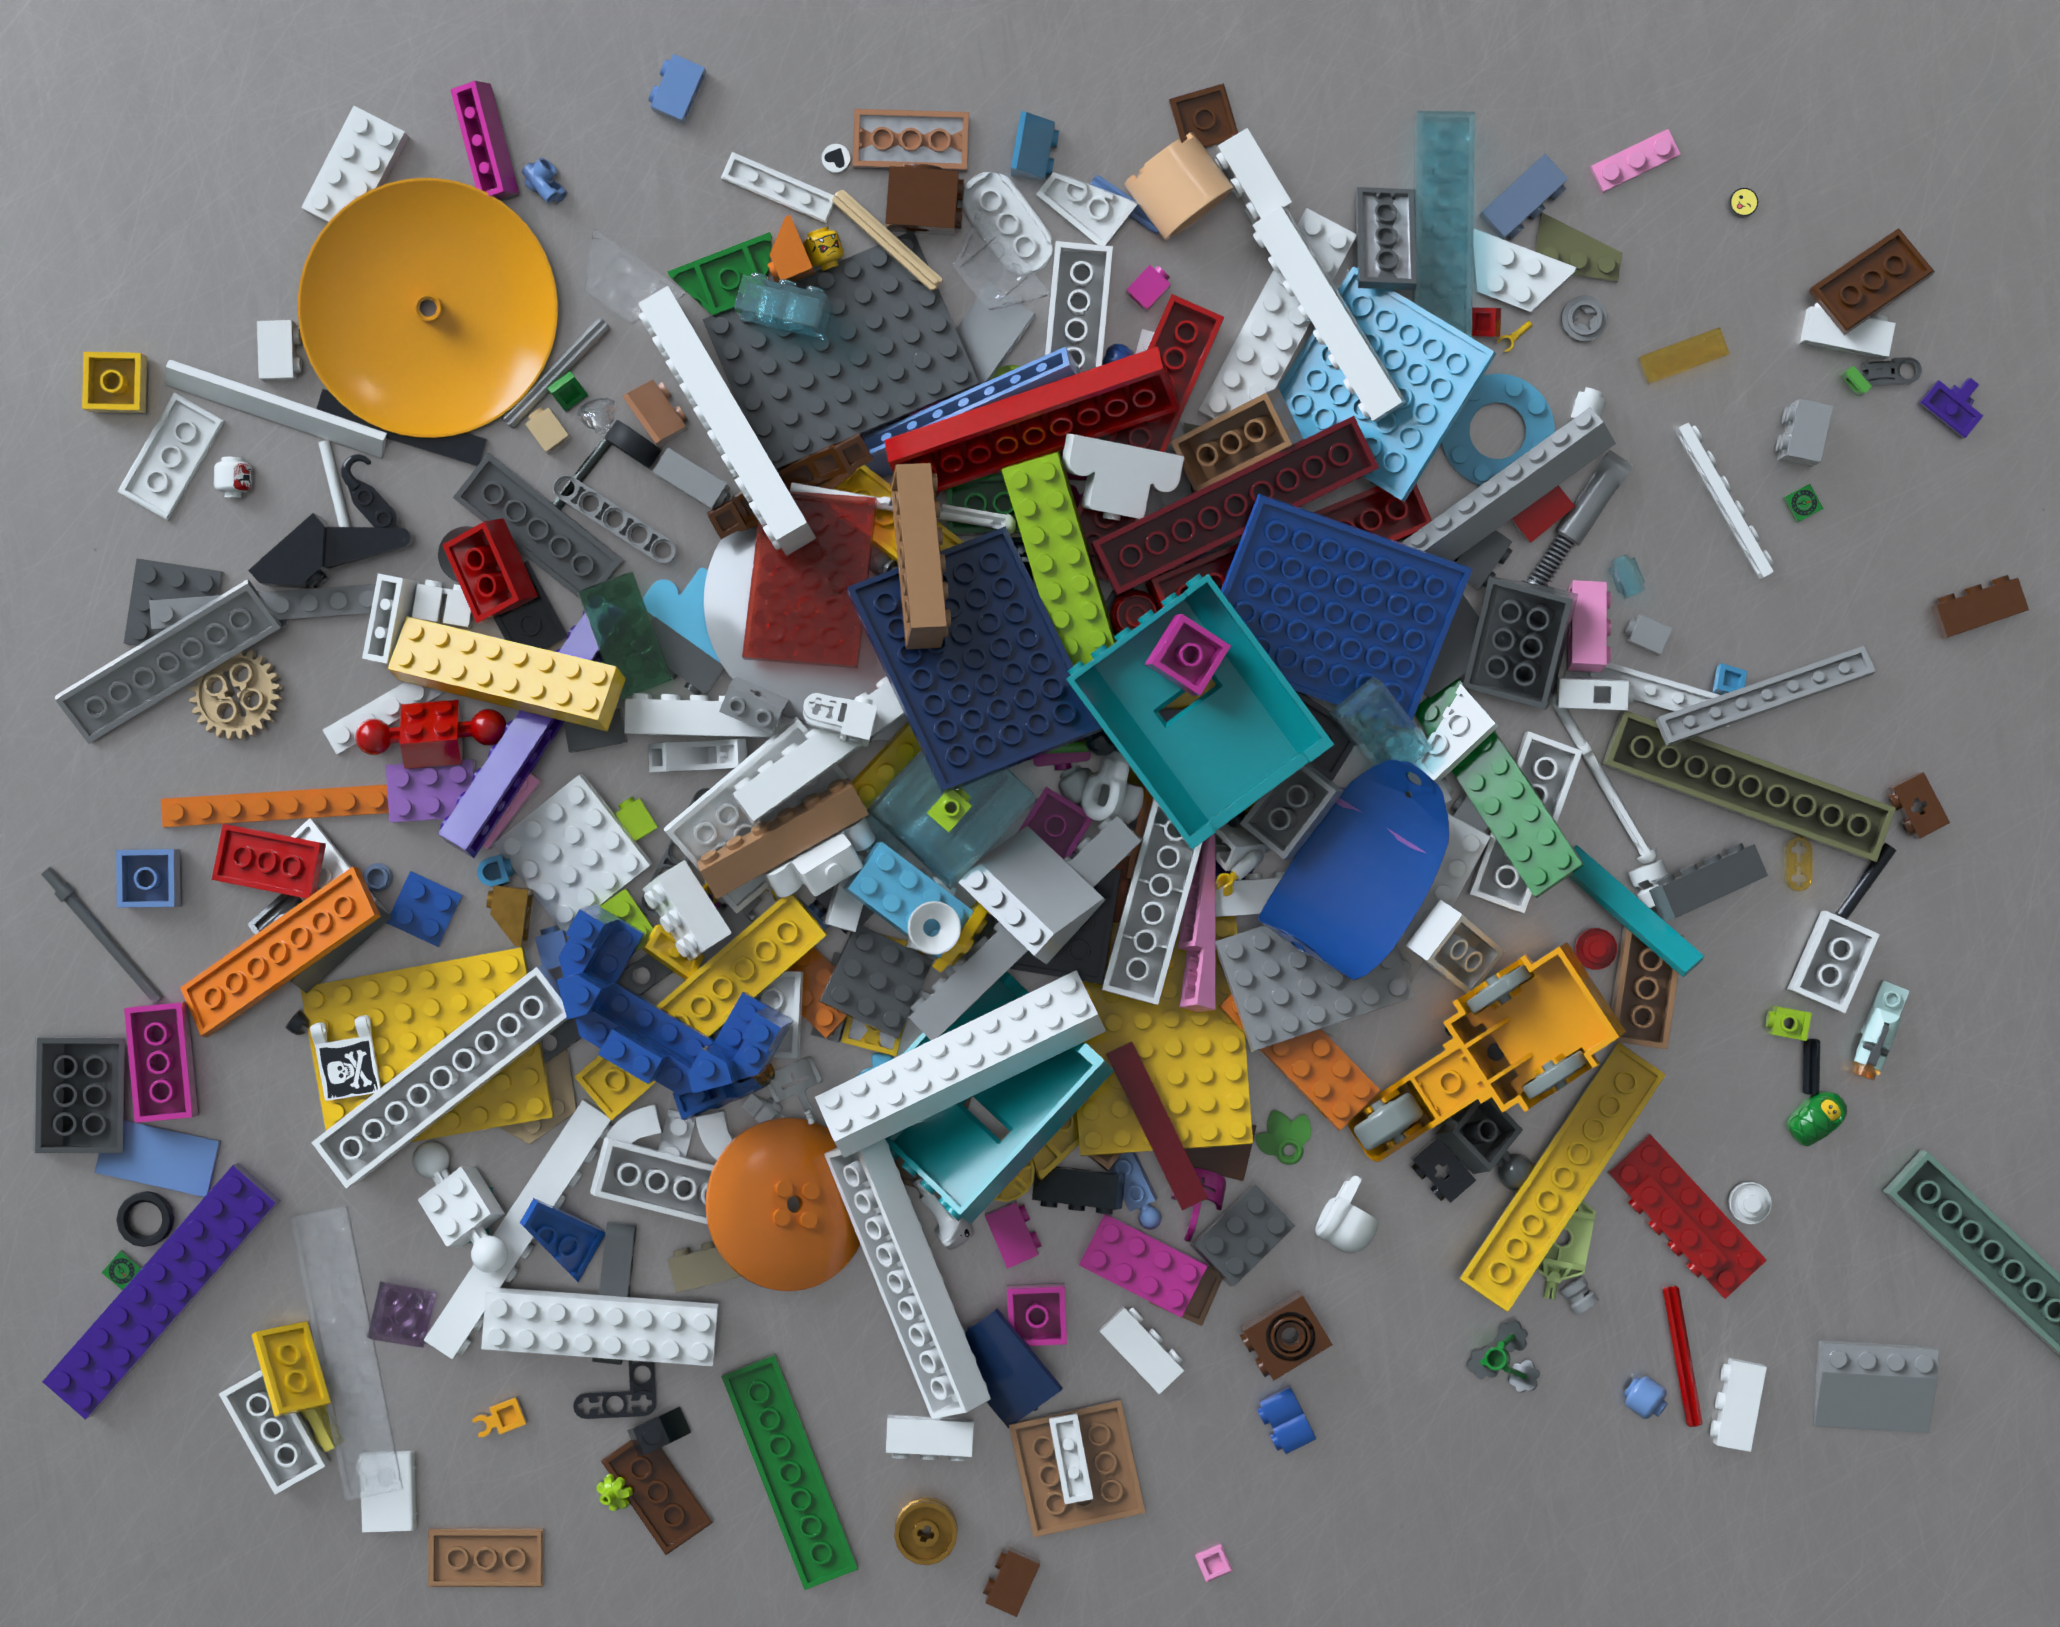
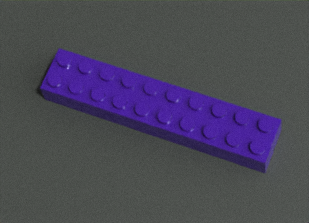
(161, 1291)

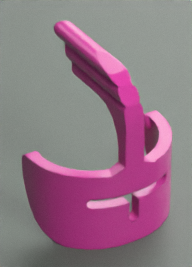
(1212, 1181)

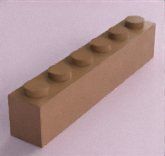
(782, 837)

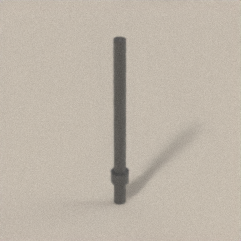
(65, 892)

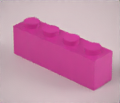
(484, 139)

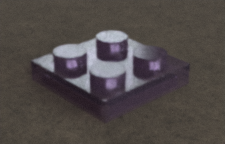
(401, 1314)

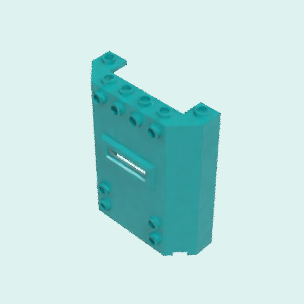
(1222, 746)
(961, 1154)

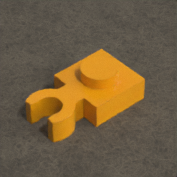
(504, 1416)

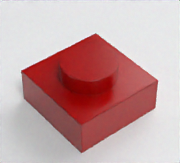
(1486, 322)

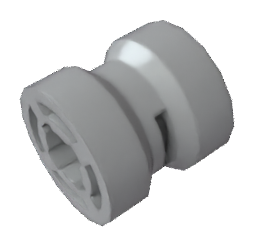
(1579, 1295)

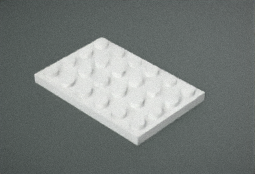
(718, 817)

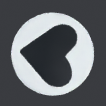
(836, 158)

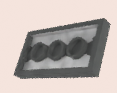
(1386, 238)

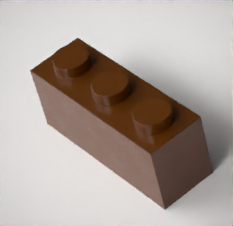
(1979, 606)

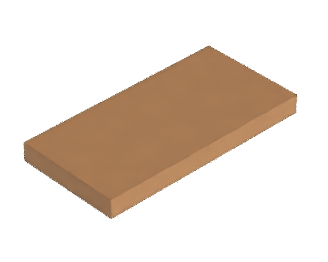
(485, 1557)

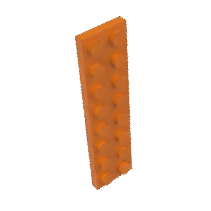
(280, 951)

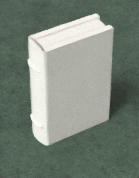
(396, 1508)

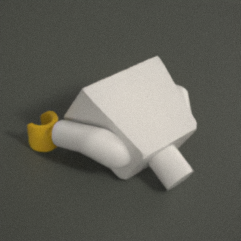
(1236, 852)

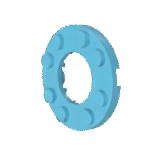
(1496, 389)

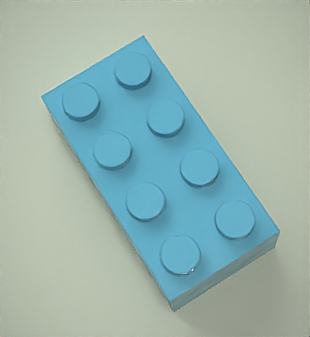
(896, 888)

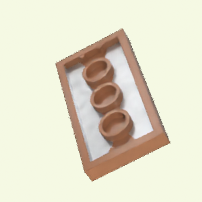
(910, 137)

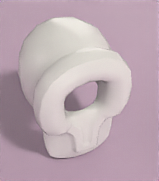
(1109, 792)
(1345, 1224)

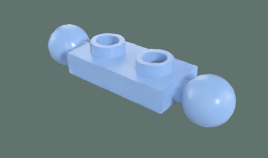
(1137, 1189)

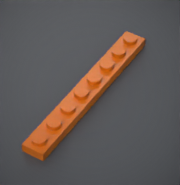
(274, 805)

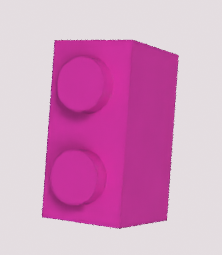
(1012, 1233)

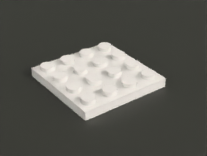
(573, 852)

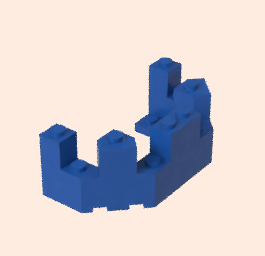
(644, 1036)

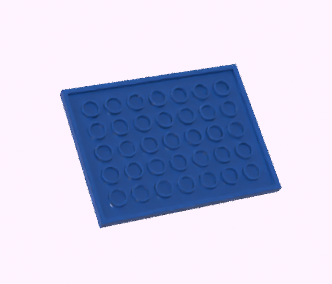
(1342, 603)

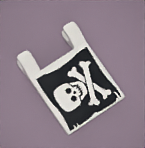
(347, 1065)

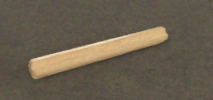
(887, 240)

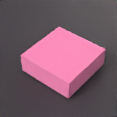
(1213, 1562)

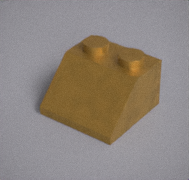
(512, 911)

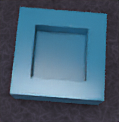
(1728, 679)

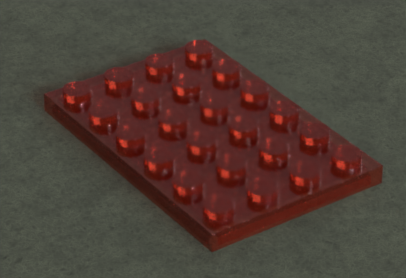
(801, 599)

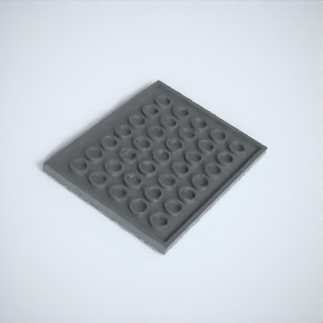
(880, 361)

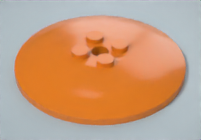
(751, 1214)

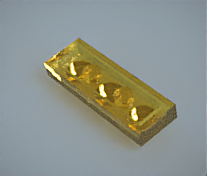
(1683, 355)

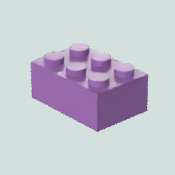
(426, 791)

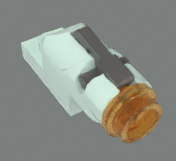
(1879, 1030)

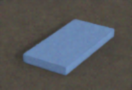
(162, 1159)

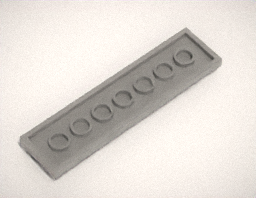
(168, 661)

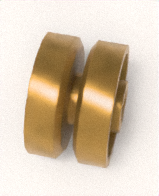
(924, 1548)

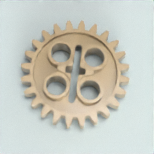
(213, 705)

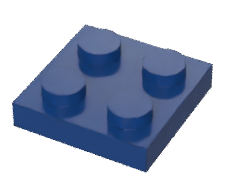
(424, 908)

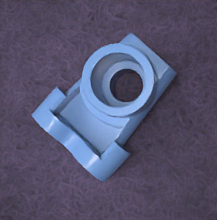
(540, 179)

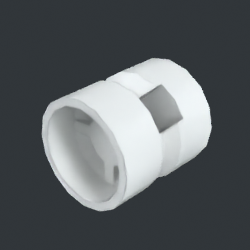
(1646, 879)

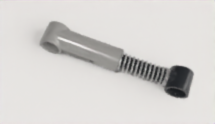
(1578, 521)

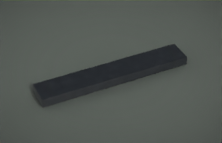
(459, 447)

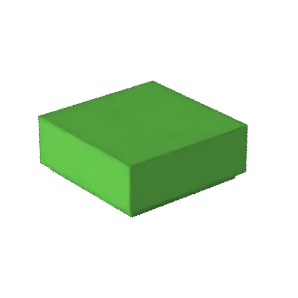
(1856, 381)

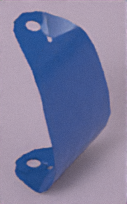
(1353, 880)

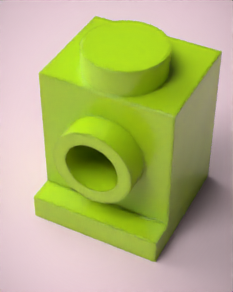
(1801, 1023)

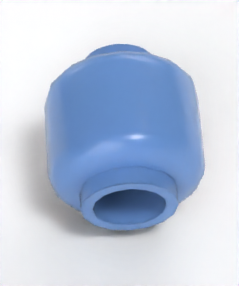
(1646, 1397)

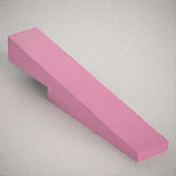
(1198, 934)

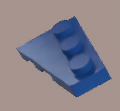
(563, 1236)

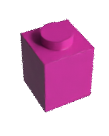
(1149, 287)

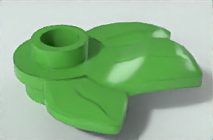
(1283, 1133)

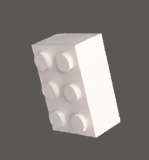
(1251, 176)
(686, 911)
(1455, 947)
(1833, 961)

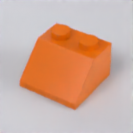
(789, 255)

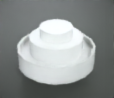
(1750, 1202)

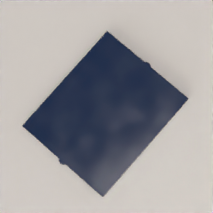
(1010, 1369)

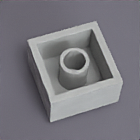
(1804, 432)

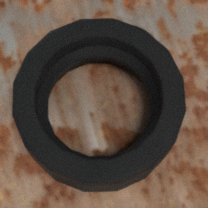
(633, 444)
(123, 1219)

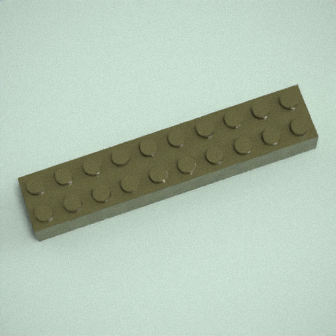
(1750, 787)

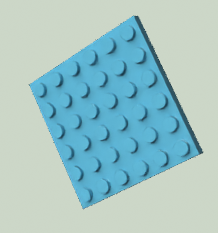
(1428, 362)

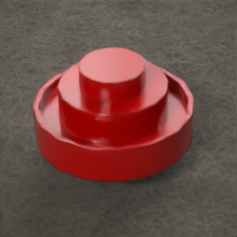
(1596, 948)

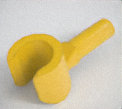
(1515, 335)

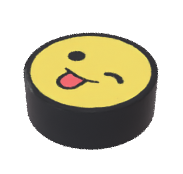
(1743, 202)

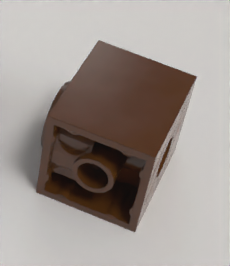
(924, 200)
(1281, 1355)

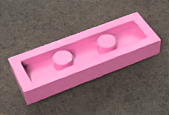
(1635, 160)

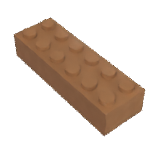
(919, 556)

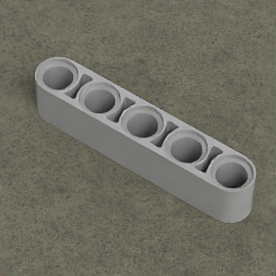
(604, 509)

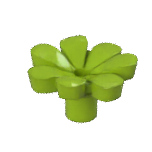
(614, 1493)

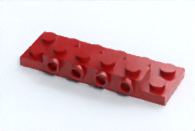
(1686, 1217)

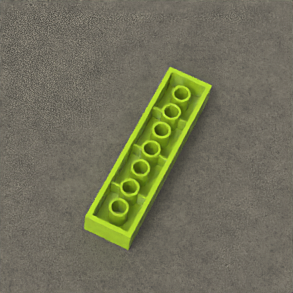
(1059, 554)

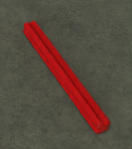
(1682, 1356)

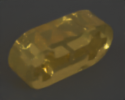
(1805, 864)

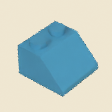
(1033, 147)

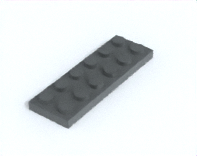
(537, 526)

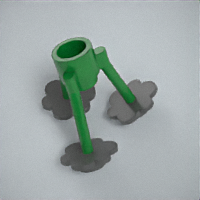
(1491, 1360)

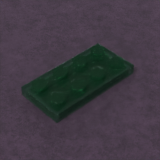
(625, 633)

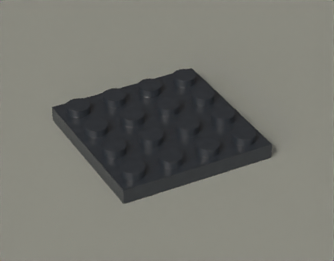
(1088, 946)

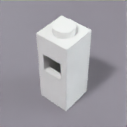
(1594, 693)

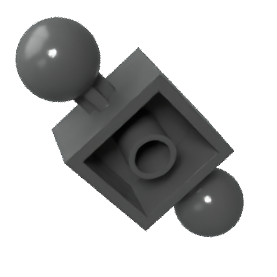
(1481, 1139)

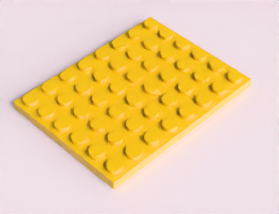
(414, 1013)
(1189, 1056)

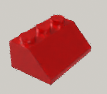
(490, 570)

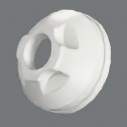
(948, 932)

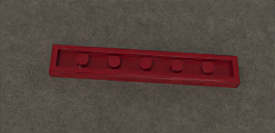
(1157, 1126)

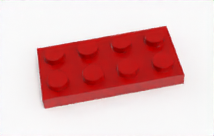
(268, 861)

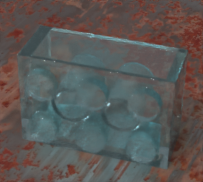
(783, 306)
(1380, 725)

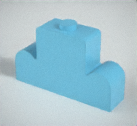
(683, 611)

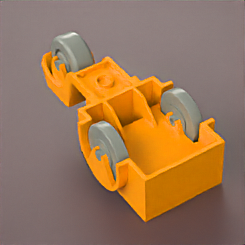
(1511, 1041)

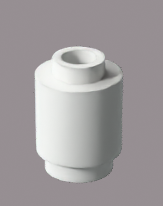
(1589, 398)

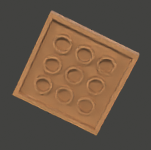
(1109, 1467)

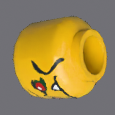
(823, 248)

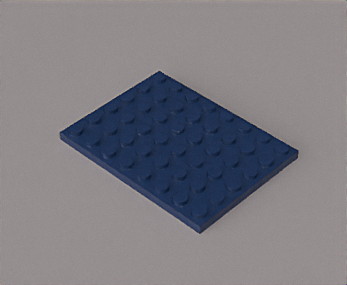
(997, 680)

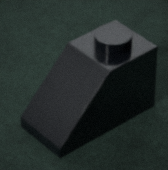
(659, 1431)

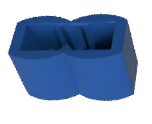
(1287, 1420)

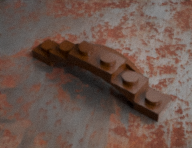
(822, 469)

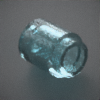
(1627, 576)

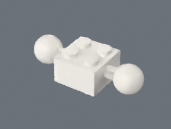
(460, 1206)

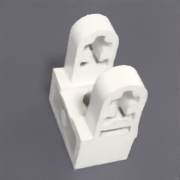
(849, 717)

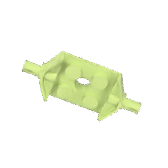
(1570, 1259)

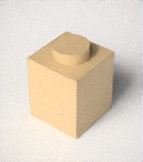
(547, 429)

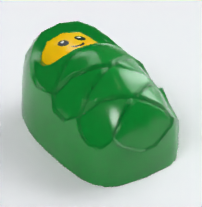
(1816, 1117)

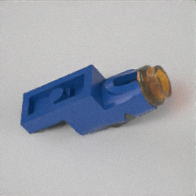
(692, 1104)

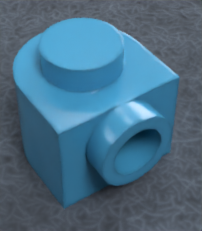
(495, 871)

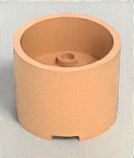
(1179, 186)

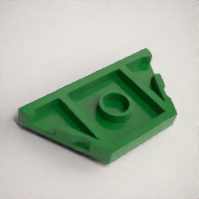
(717, 277)

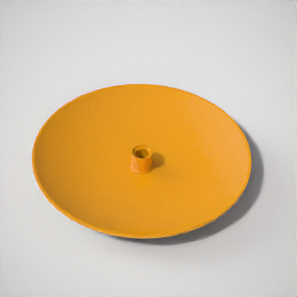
(366, 295)

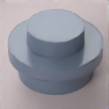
(377, 877)

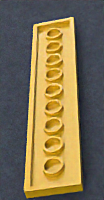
(709, 995)
(1562, 1177)

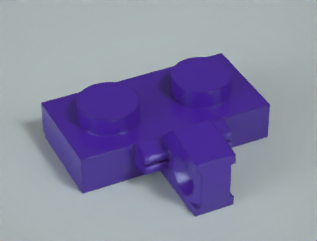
(1953, 406)

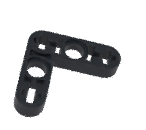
(637, 1389)

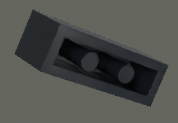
(1080, 1189)

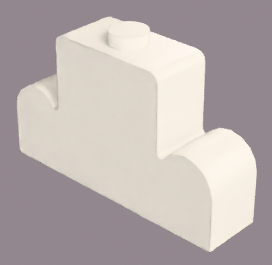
(1119, 474)
(823, 863)

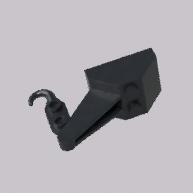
(316, 547)

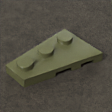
(1577, 249)

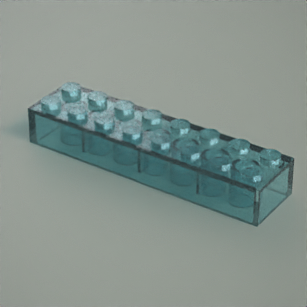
(1444, 215)

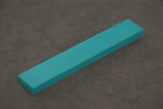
(1635, 915)

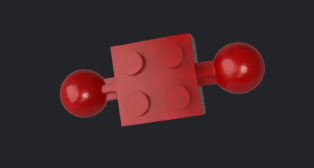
(430, 733)

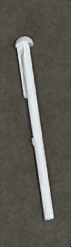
(947, 512)
(1647, 855)

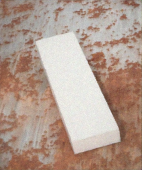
(778, 188)

